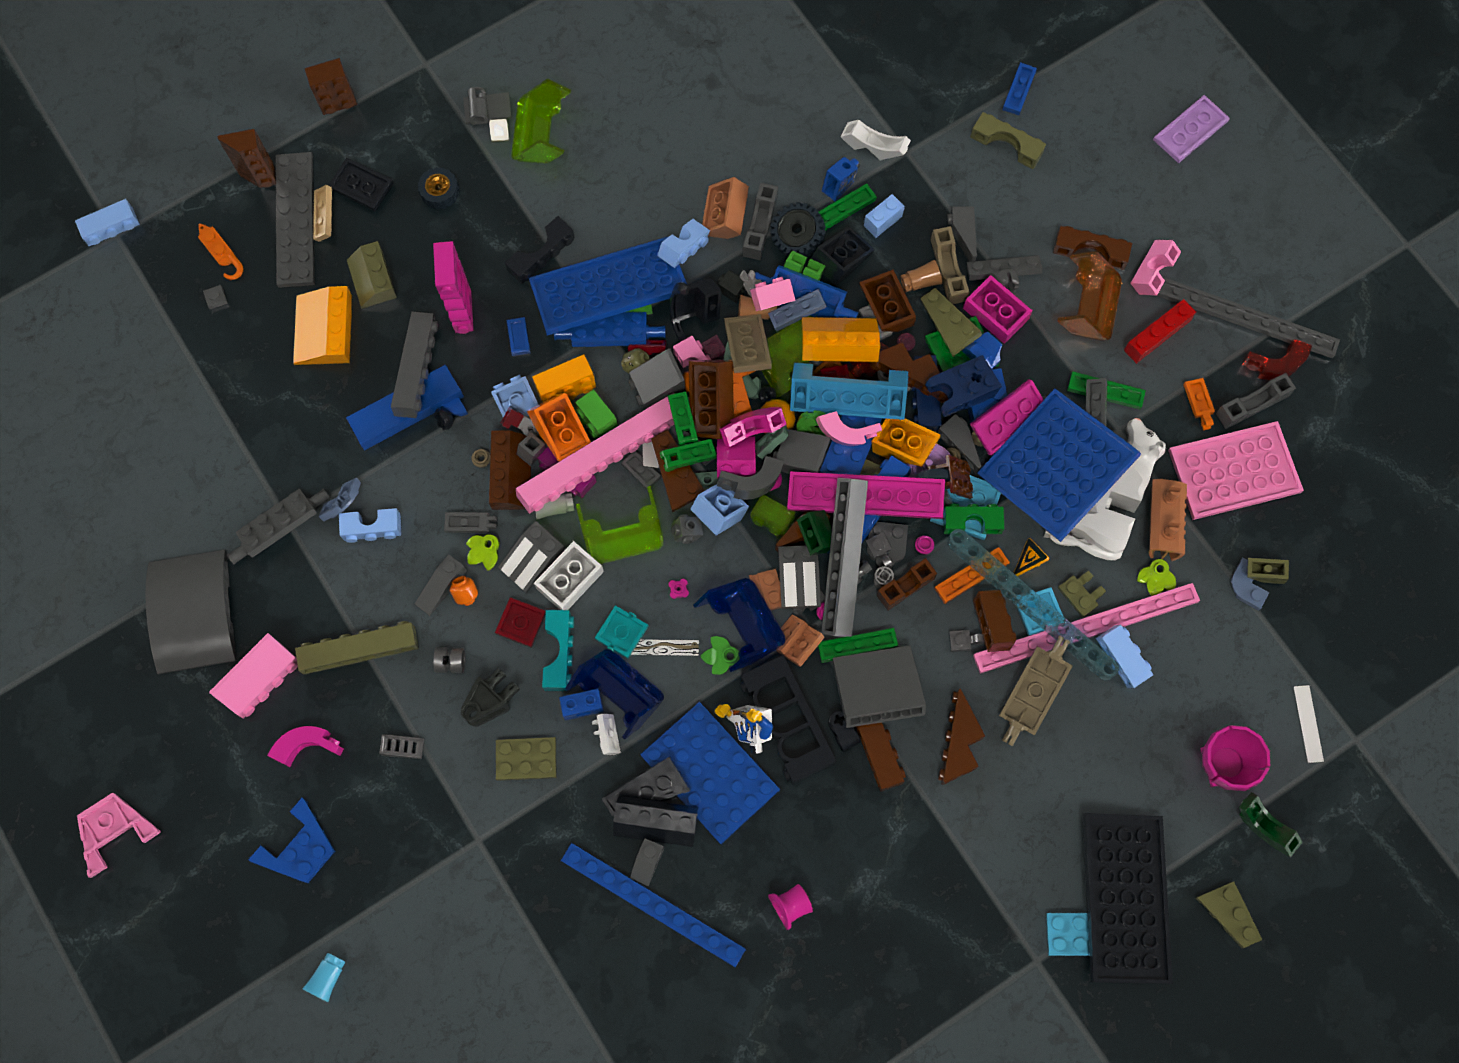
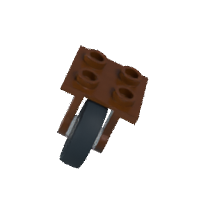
(956, 476)

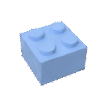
(719, 509)

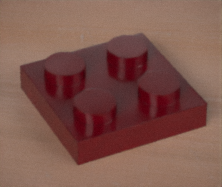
(520, 622)

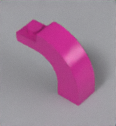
(295, 740)

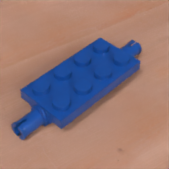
(804, 285)
(613, 331)
(849, 459)

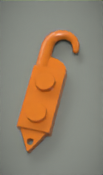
(219, 250)

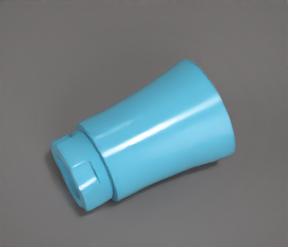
(325, 977)

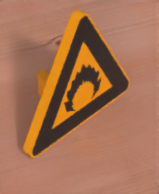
(1030, 558)

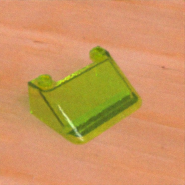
(784, 351)

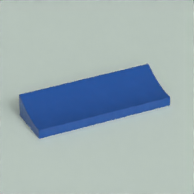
(378, 422)

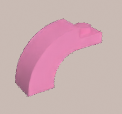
(840, 433)

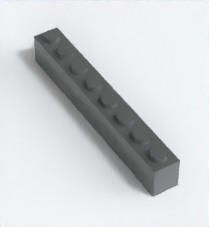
(844, 557)

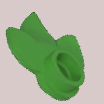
(717, 655)

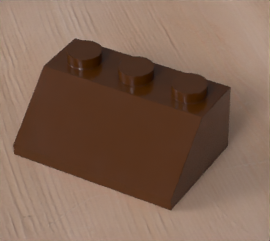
(888, 302)

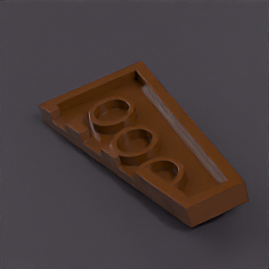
(681, 483)

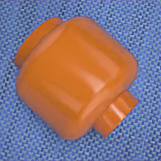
(463, 590)

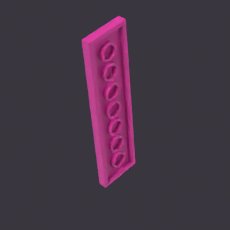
(884, 494)

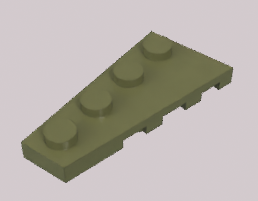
(950, 322)

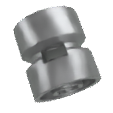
(456, 660)

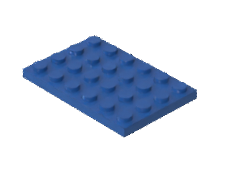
(720, 773)

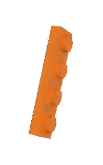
(966, 579)

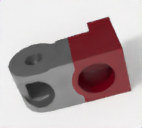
(519, 420)

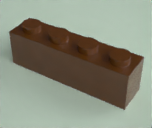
(881, 755)

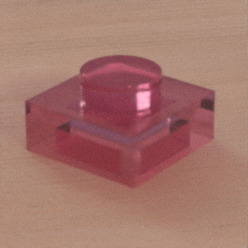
(713, 347)

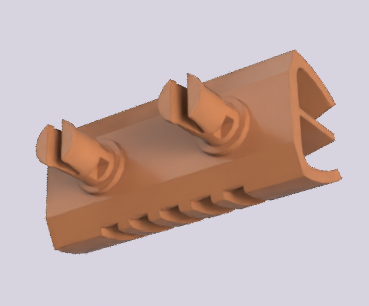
(1167, 518)

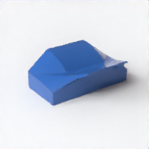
(987, 346)

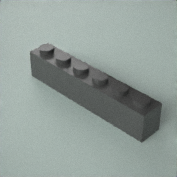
(414, 365)

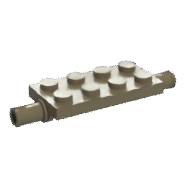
(1035, 690)

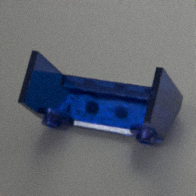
(750, 616)
(621, 685)

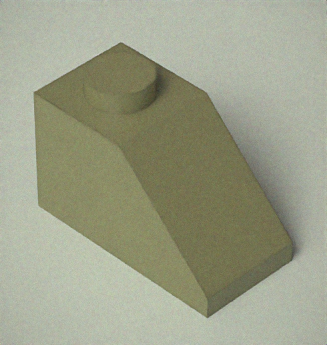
(1268, 570)

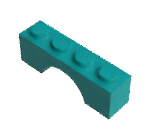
(559, 625)

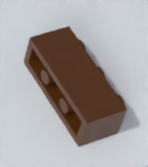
(994, 621)

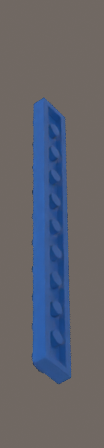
(653, 905)

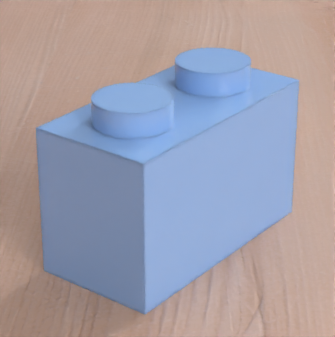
(883, 216)

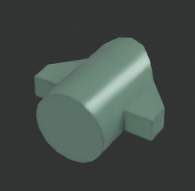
(752, 386)

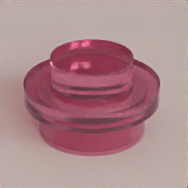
(908, 341)

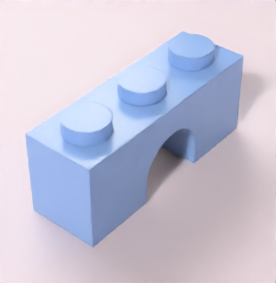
(691, 238)
(387, 526)

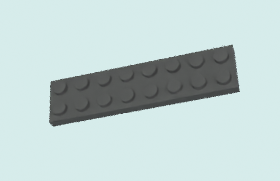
(295, 220)

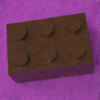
(330, 86)

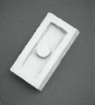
(607, 733)

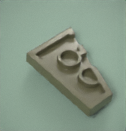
(1231, 912)

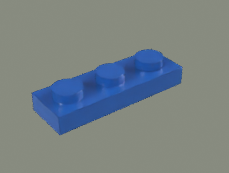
(1019, 89)

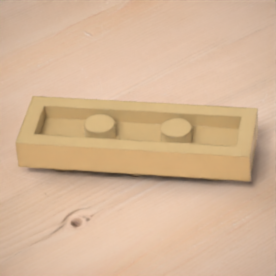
(322, 213)

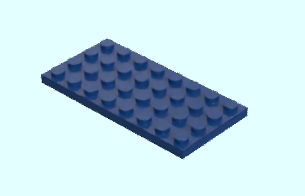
(604, 286)

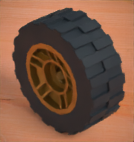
(429, 184)

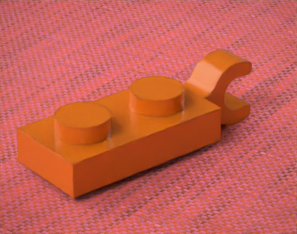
(1200, 401)

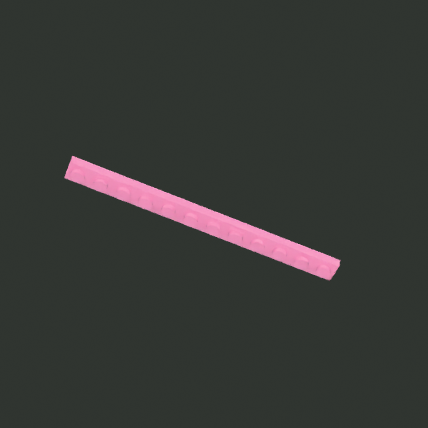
(1092, 626)

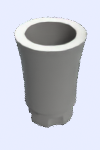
(559, 506)

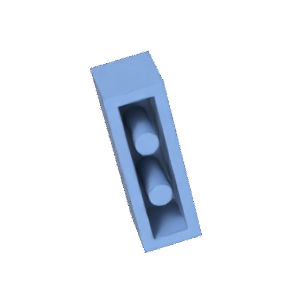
(107, 222)
(1119, 647)

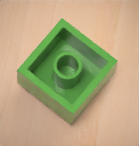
(595, 415)

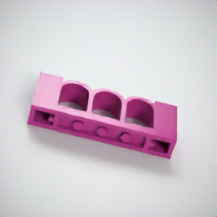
(453, 286)

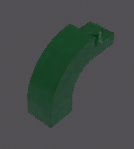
(1267, 827)

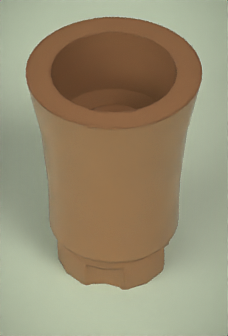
(921, 277)
(747, 307)

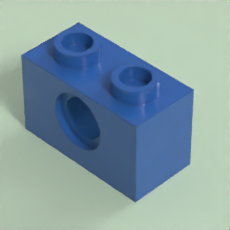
(581, 704)

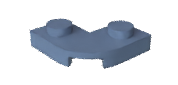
(345, 497)
(1245, 589)

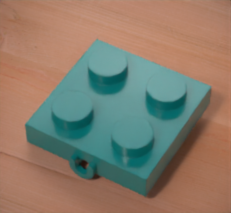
(621, 632)

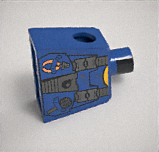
(840, 177)

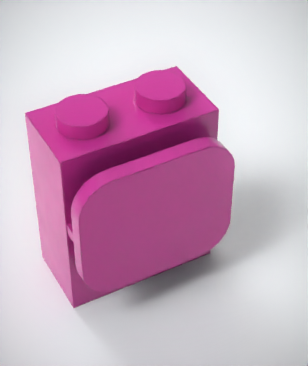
(738, 458)

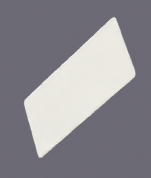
(649, 455)

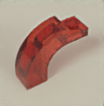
(1273, 368)

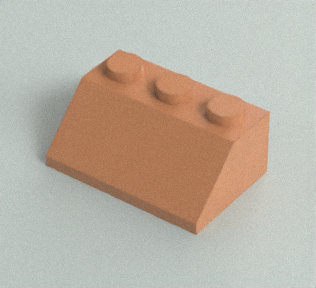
(725, 208)

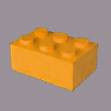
(569, 377)

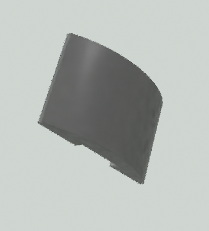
(189, 612)

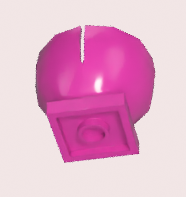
(1235, 758)

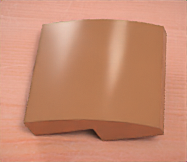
(799, 640)

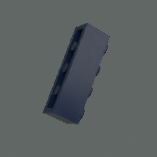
(926, 407)

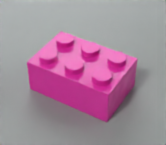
(997, 309)

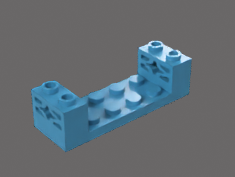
(849, 396)

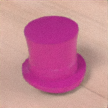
(791, 905)

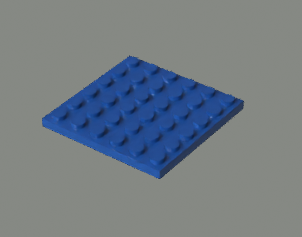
(1058, 464)

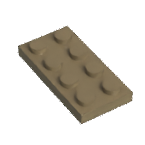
(747, 343)

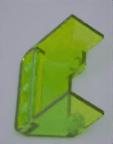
(534, 123)
(625, 540)

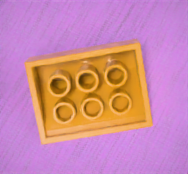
(323, 326)
(840, 339)

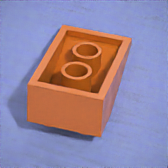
(559, 426)

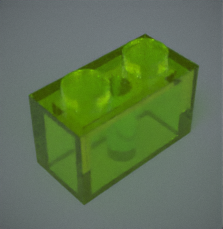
(772, 515)

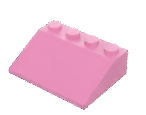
(255, 676)

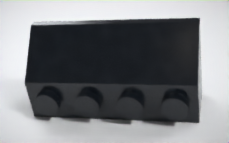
(655, 821)

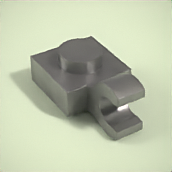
(879, 547)
(962, 640)

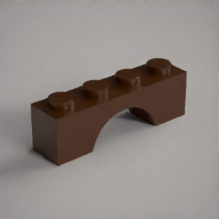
(1113, 250)

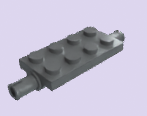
(276, 523)

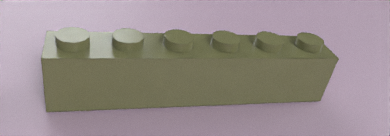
(356, 648)

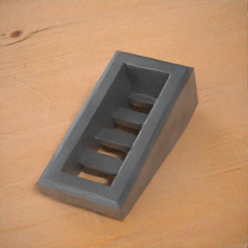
(402, 739)

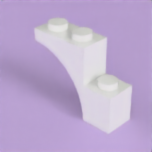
(881, 145)

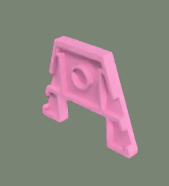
(106, 822)

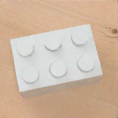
(569, 577)

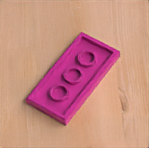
(1006, 416)

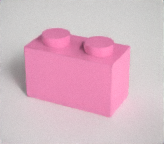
(773, 294)

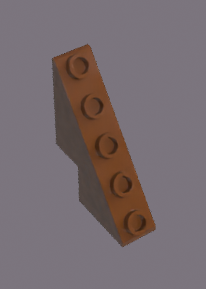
(918, 370)
(963, 733)

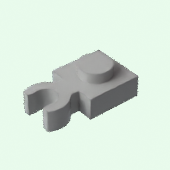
(749, 280)

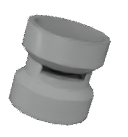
(879, 577)

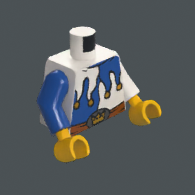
(751, 722)

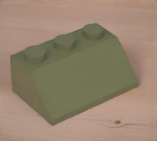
(371, 275)

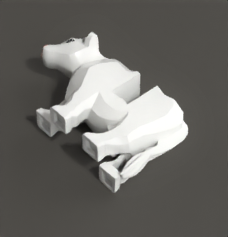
(1106, 531)

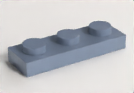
(797, 309)

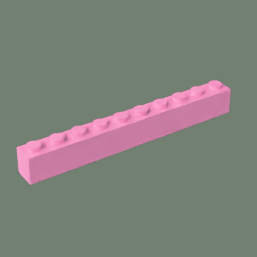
(595, 456)

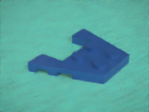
(304, 854)

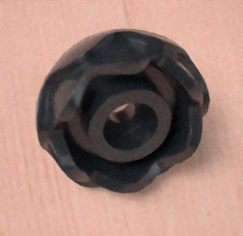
(444, 418)

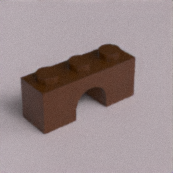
(911, 582)

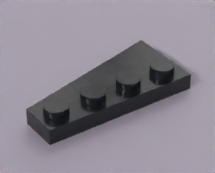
(654, 784)

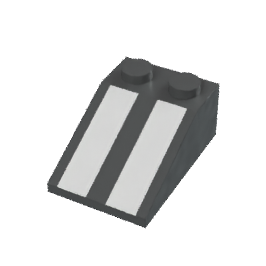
(531, 556)
(798, 578)

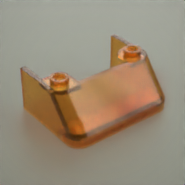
(1098, 298)

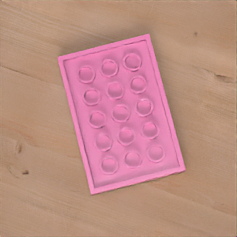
(1236, 470)

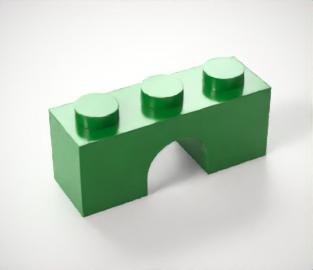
(989, 517)

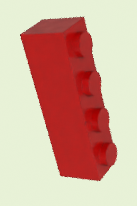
(1159, 331)

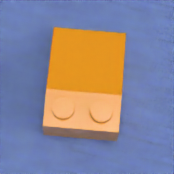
(905, 441)

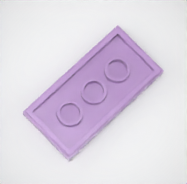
(1191, 129)

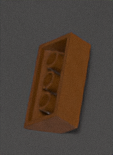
(249, 157)
(711, 396)
(506, 470)

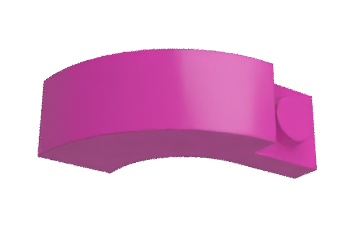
(752, 423)

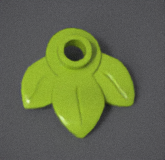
(481, 553)
(1156, 580)

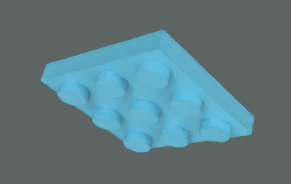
(983, 495)

